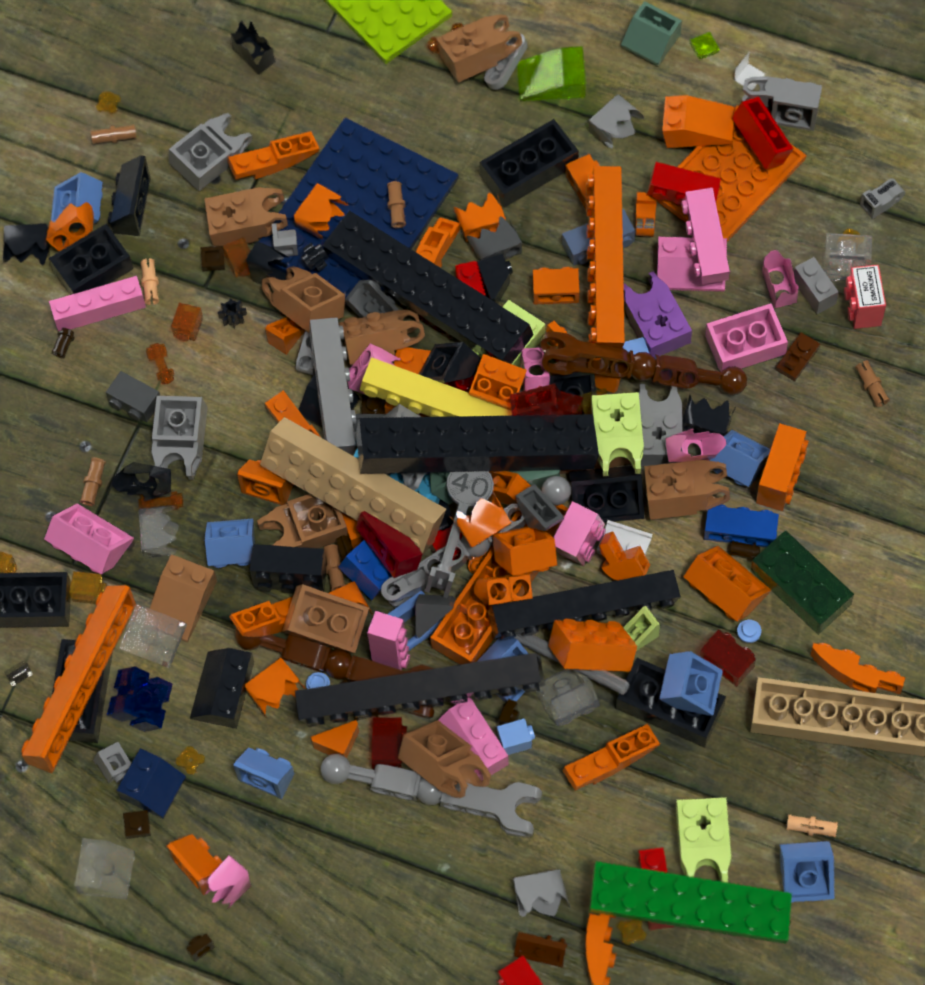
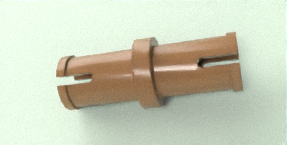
(113, 134)
(396, 204)
(872, 383)
(92, 481)
(332, 568)

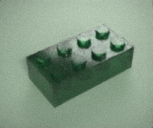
(802, 582)

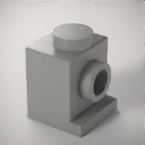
(114, 756)

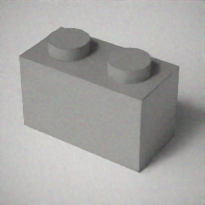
(815, 285)

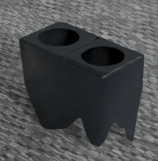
(242, 36)
(24, 241)
(258, 263)
(704, 419)
(126, 478)

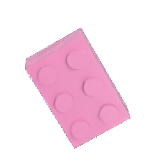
(746, 338)
(579, 534)

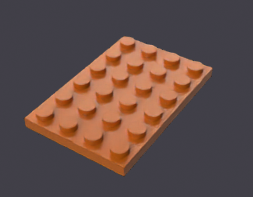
(743, 183)

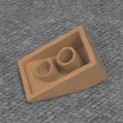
(184, 592)
(325, 619)

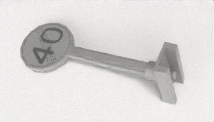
(465, 490)

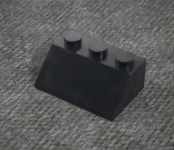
(130, 197)
(611, 496)
(223, 687)

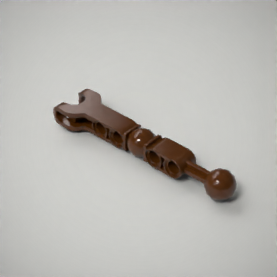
(579, 357)
(336, 663)

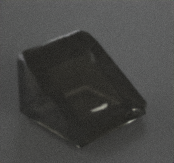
(18, 673)

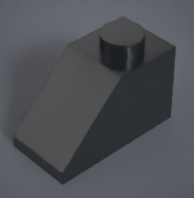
(495, 276)

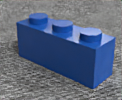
(741, 525)

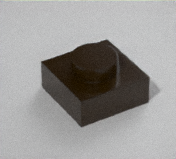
(212, 258)
(372, 405)
(509, 712)
(137, 824)
(200, 946)

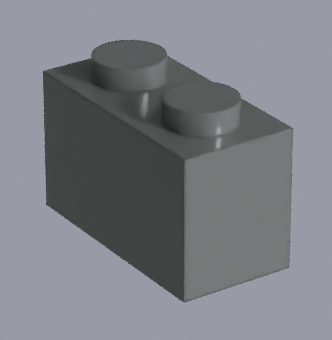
(132, 397)

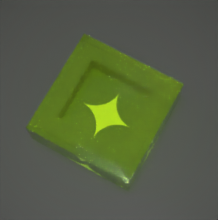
(704, 45)

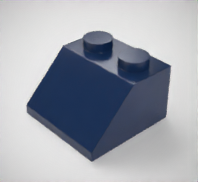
(151, 783)

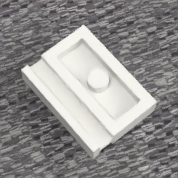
(628, 536)

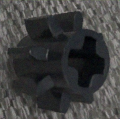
(315, 257)
(232, 313)

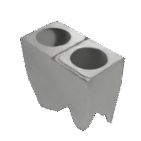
(614, 121)
(540, 891)

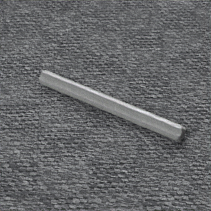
(600, 676)

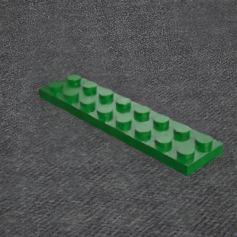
(690, 902)

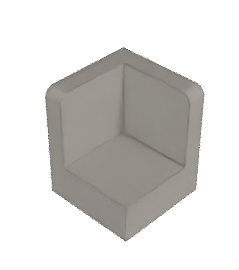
(285, 241)

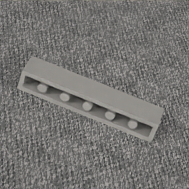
(332, 383)

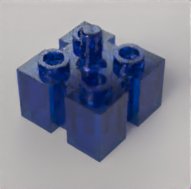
(139, 699)

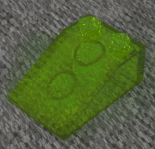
(553, 75)

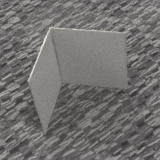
(745, 71)

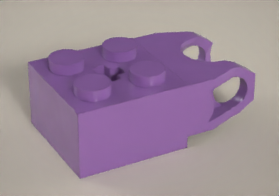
(657, 317)

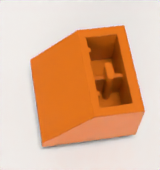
(496, 381)

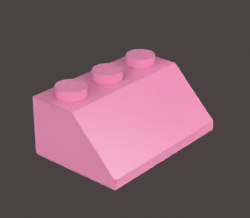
(676, 266)
(87, 538)
(471, 726)

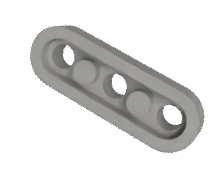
(499, 75)

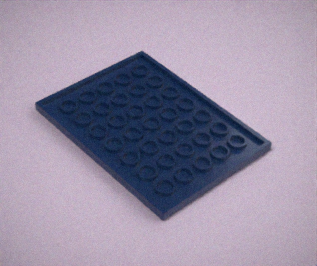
(358, 168)

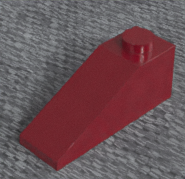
(391, 546)

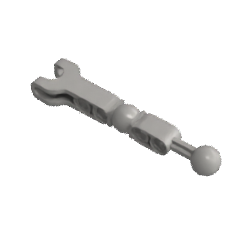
(554, 488)
(410, 785)

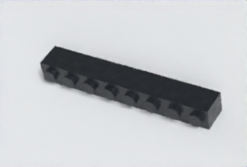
(584, 604)

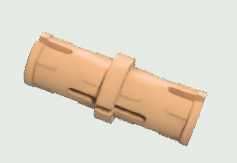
(149, 281)
(829, 828)

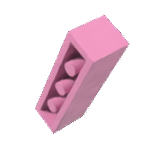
(706, 236)
(97, 304)
(388, 641)

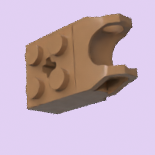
(477, 46)
(243, 215)
(304, 297)
(382, 330)
(684, 488)
(299, 525)
(443, 759)

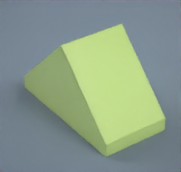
(643, 628)

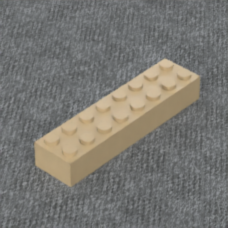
(337, 480)
(839, 716)

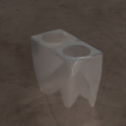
(157, 531)

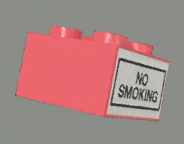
(865, 296)

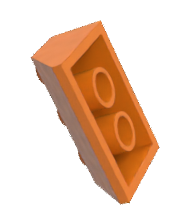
(726, 583)

